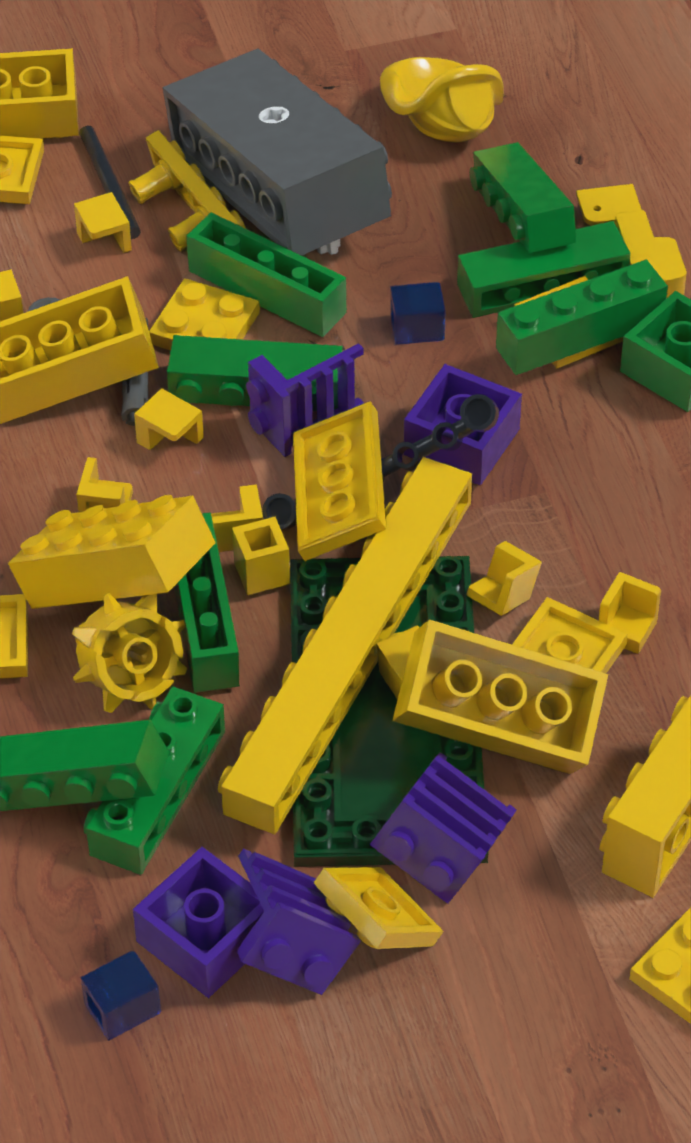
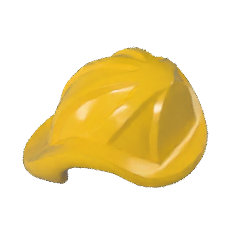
(443, 96)

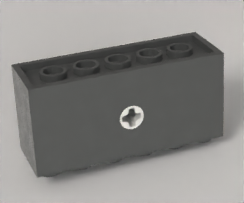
(279, 152)

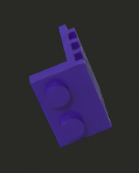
(285, 405)
(442, 829)
(298, 931)

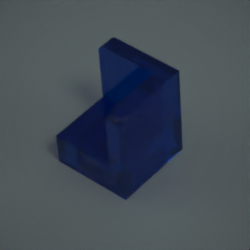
(417, 313)
(121, 995)

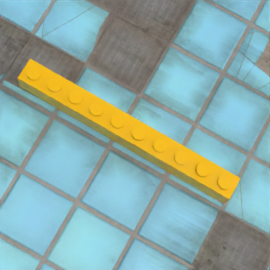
(344, 648)

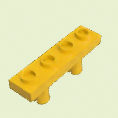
(175, 173)

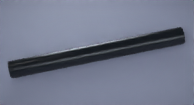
(107, 174)

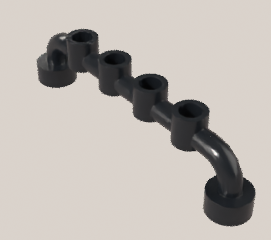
(477, 414)

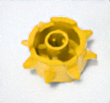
(151, 659)

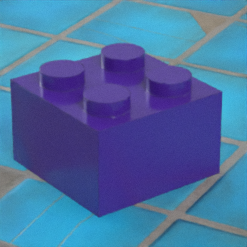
(443, 403)
(199, 921)

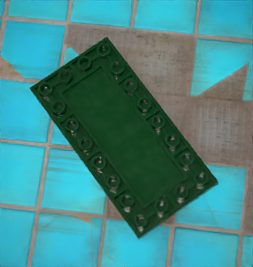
(371, 757)

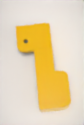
(623, 207)

